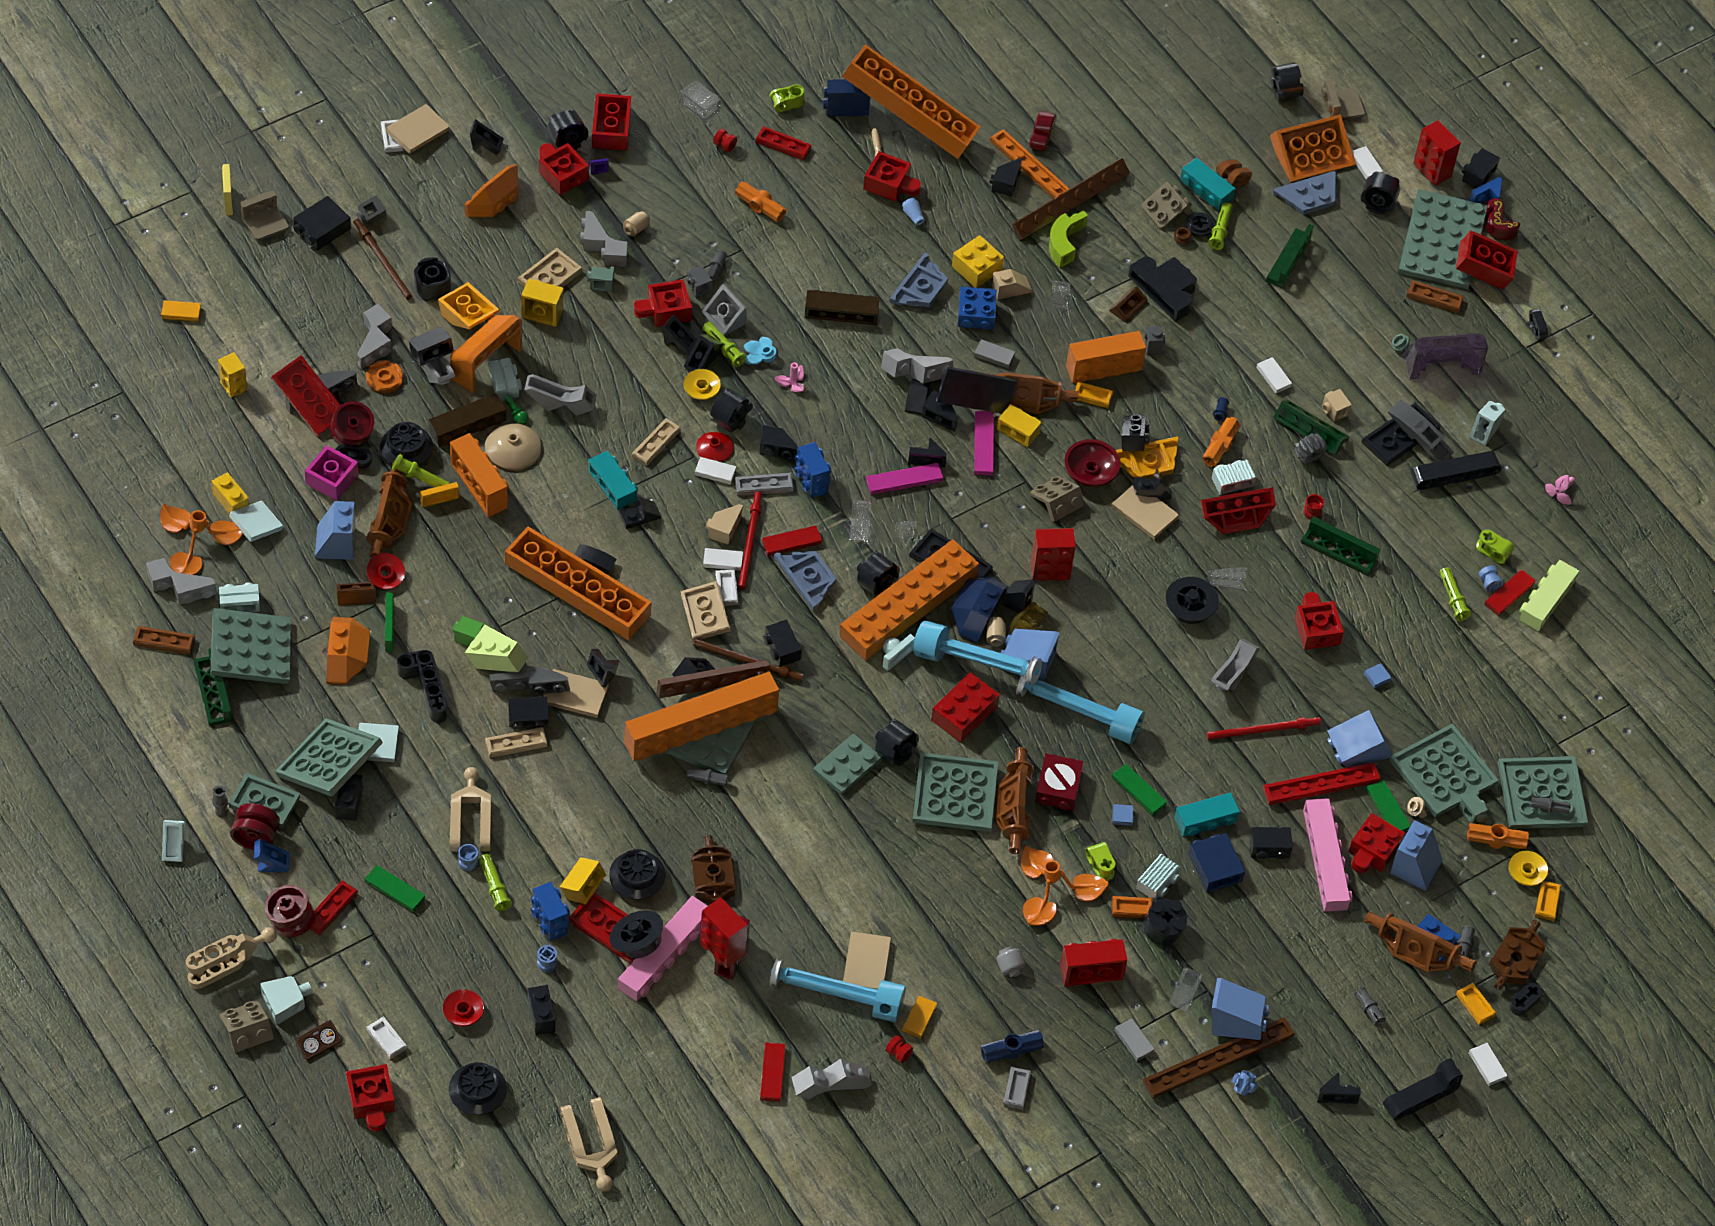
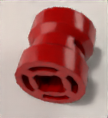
(725, 140)
(1313, 506)
(899, 1049)

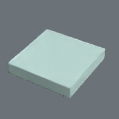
(256, 521)
(389, 737)

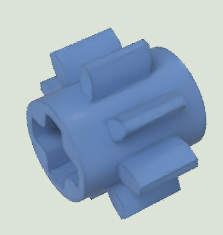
(1244, 1082)

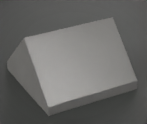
(725, 311)

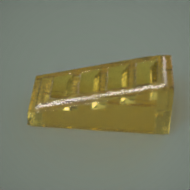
(1028, 619)

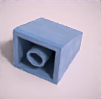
(337, 532)
(1030, 643)
(1359, 741)
(1417, 856)
(1238, 1011)

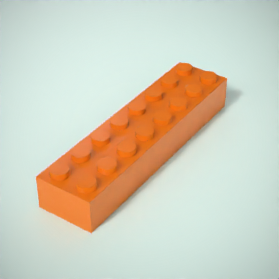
(911, 101)
(578, 583)
(908, 599)
(701, 716)

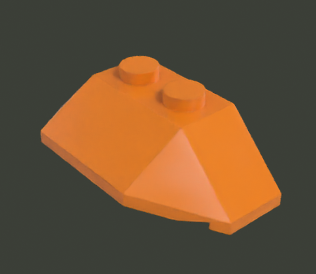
(494, 194)
(346, 650)

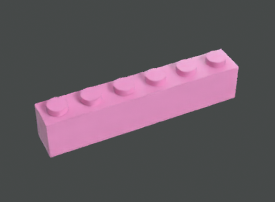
(1326, 855)
(675, 937)

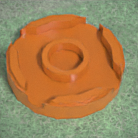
(384, 377)

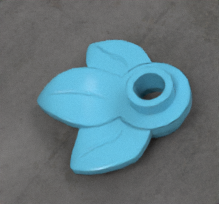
(760, 351)

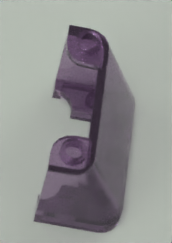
(1465, 348)

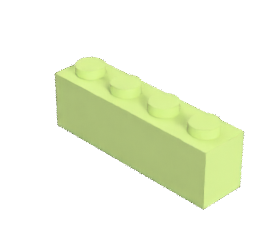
(1549, 595)

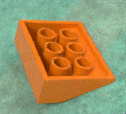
(1313, 148)

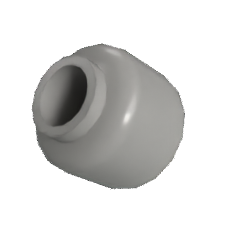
(1010, 961)

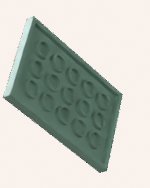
(1435, 237)

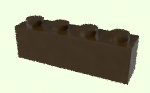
(842, 307)
(467, 419)

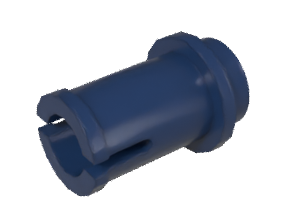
(1220, 412)

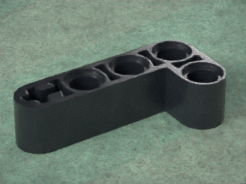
(431, 686)
(1424, 1092)

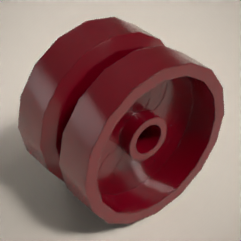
(352, 424)
(254, 823)
(289, 911)

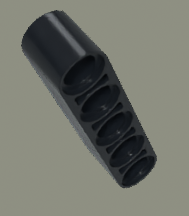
(1455, 470)

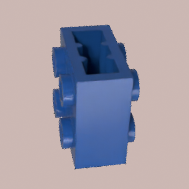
(977, 308)
(812, 469)
(550, 911)

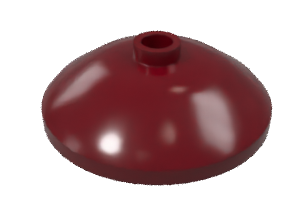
(1094, 456)

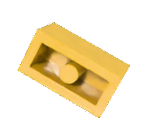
(1019, 425)
(229, 493)
(583, 880)

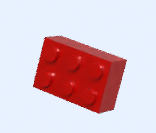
(611, 121)
(1436, 152)
(1486, 259)
(1052, 554)
(965, 707)
(723, 933)
(1093, 962)

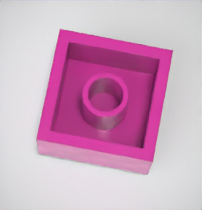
(331, 472)

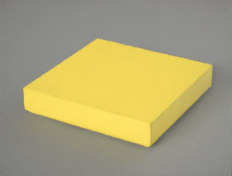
(227, 188)

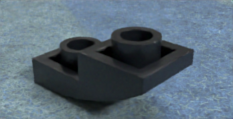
(596, 558)

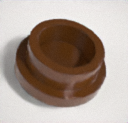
(1182, 235)

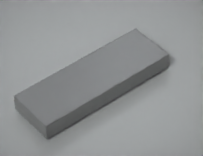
(764, 483)

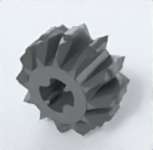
(1310, 448)

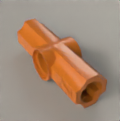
(760, 201)
(1221, 442)
(1506, 837)

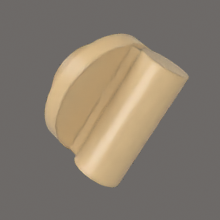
(1416, 807)

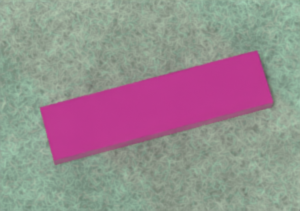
(983, 443)
(904, 478)

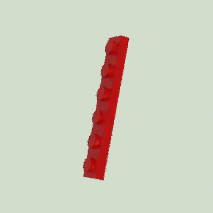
(1321, 783)

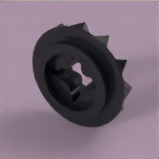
(1205, 221)

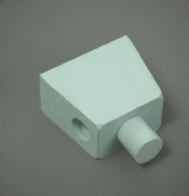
(1490, 414)
(284, 997)

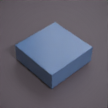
(1377, 675)
(1122, 815)

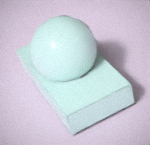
(896, 650)
(173, 840)

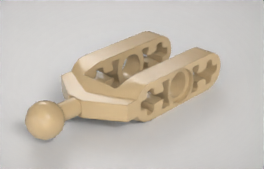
(470, 794)
(244, 948)
(597, 1161)

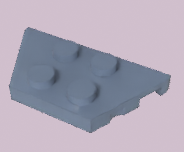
(1309, 194)
(920, 285)
(808, 575)

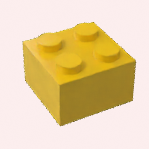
(977, 261)
(542, 302)

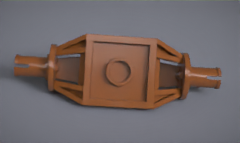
(1033, 389)
(391, 514)
(1011, 801)
(1418, 945)

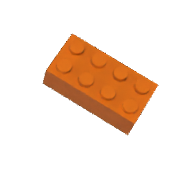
(1106, 357)
(479, 474)

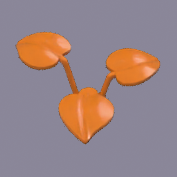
(176, 519)
(1038, 862)

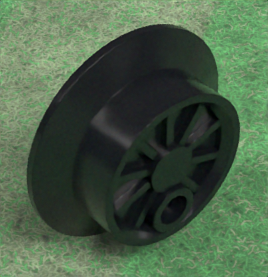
(407, 440)
(1192, 599)
(637, 874)
(637, 934)
(477, 1088)

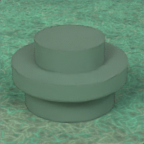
(1400, 342)

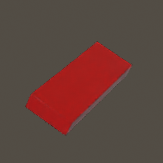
(783, 143)
(791, 540)
(1509, 592)
(332, 906)
(772, 1072)

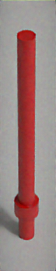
(755, 510)
(1299, 723)

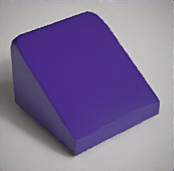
(599, 166)

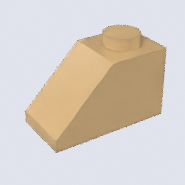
(1010, 284)
(724, 524)

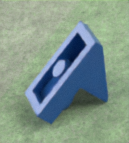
(1487, 191)
(271, 857)

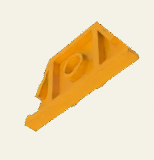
(1156, 455)

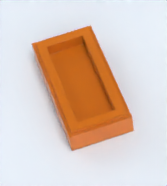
(1130, 906)

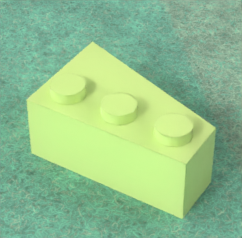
(495, 652)

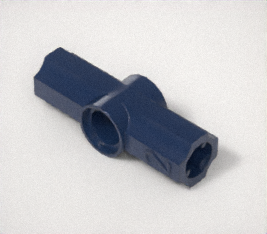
(1023, 1043)

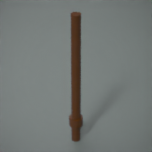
(365, 234)
(783, 671)

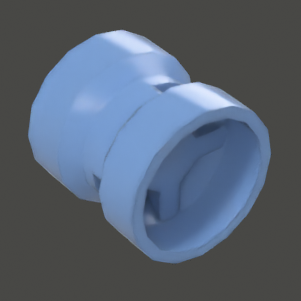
(1491, 579)
(468, 857)
(547, 958)

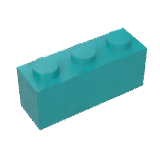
(1207, 183)
(612, 480)
(1207, 814)

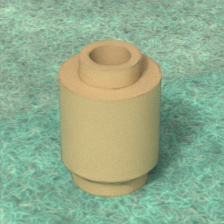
(636, 223)
(996, 631)

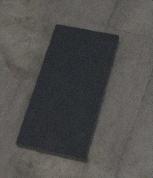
(976, 390)
(1391, 440)
(933, 542)

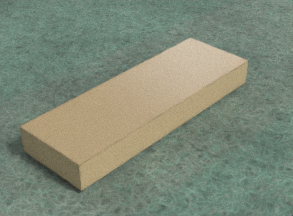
(656, 442)
(516, 742)

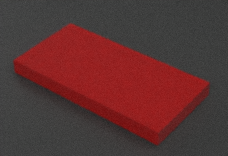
(307, 394)
(597, 921)

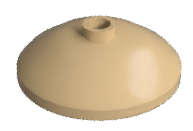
(513, 454)

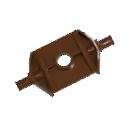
(712, 886)
(1519, 942)

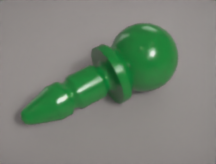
(520, 416)

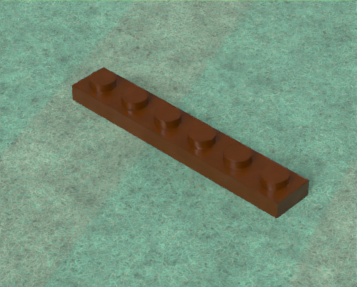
(710, 679)

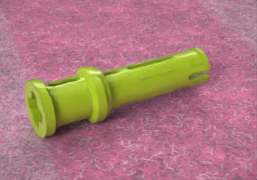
(1220, 232)
(729, 349)
(412, 469)
(1457, 600)
(497, 889)

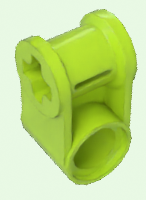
(789, 98)
(1495, 547)
(1101, 860)

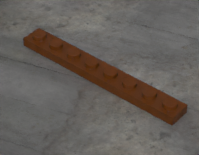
(1070, 198)
(1216, 1059)

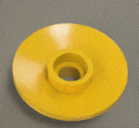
(702, 384)
(1530, 862)

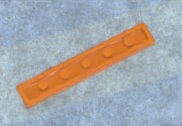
(1030, 164)

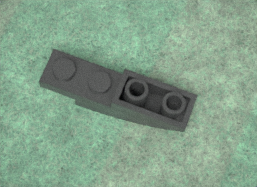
(335, 382)
(1421, 429)
(536, 678)

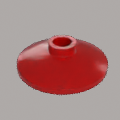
(718, 452)
(389, 564)
(463, 1000)

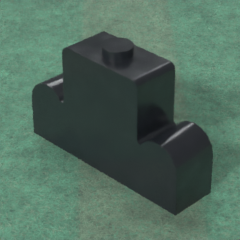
(1166, 284)

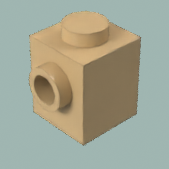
(1336, 405)

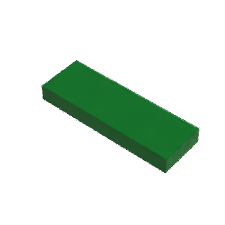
(389, 622)
(1139, 789)
(1387, 805)
(394, 888)

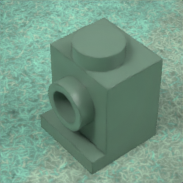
(601, 278)
(1473, 808)

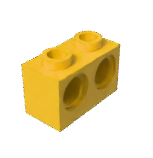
(232, 374)

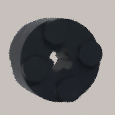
(1287, 81)
(567, 128)
(1380, 192)
(432, 278)
(730, 410)
(877, 573)
(896, 742)
(1165, 921)

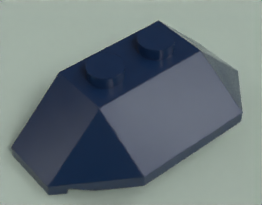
(976, 605)

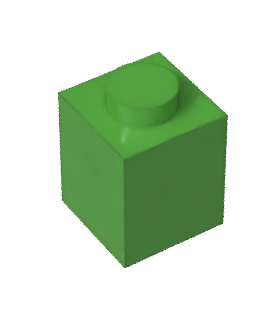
(466, 630)

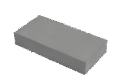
(994, 354)
(1134, 1039)
(1017, 1088)

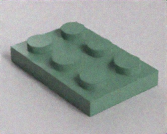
(847, 764)
(262, 792)

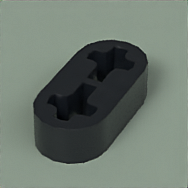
(1538, 324)
(1529, 1002)

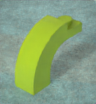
(1059, 247)

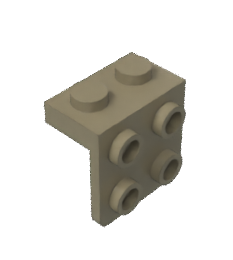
(1342, 101)
(1166, 205)
(263, 216)
(1060, 497)
(247, 1026)

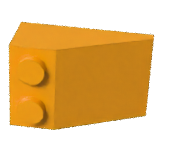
(466, 307)

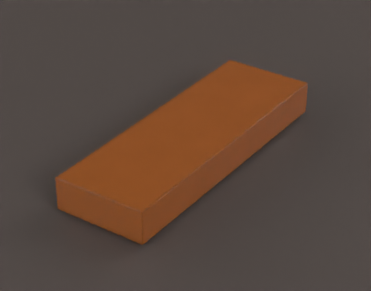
(1435, 296)
(164, 640)

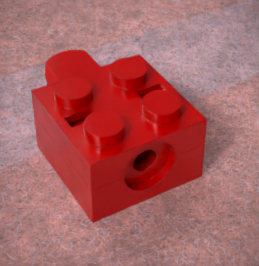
(562, 167)
(890, 177)
(664, 301)
(1318, 622)
(1374, 844)
(371, 1095)

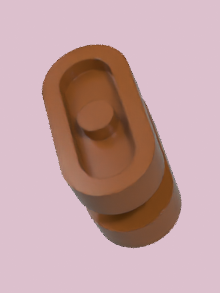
(1233, 172)

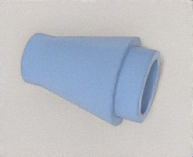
(913, 210)

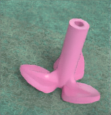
(796, 375)
(1561, 485)

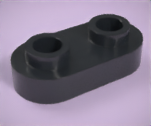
(356, 454)

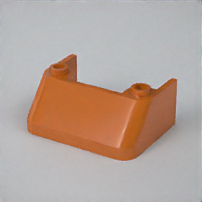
(483, 344)

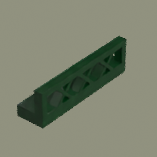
(1289, 256)
(1307, 423)
(1343, 543)
(220, 692)

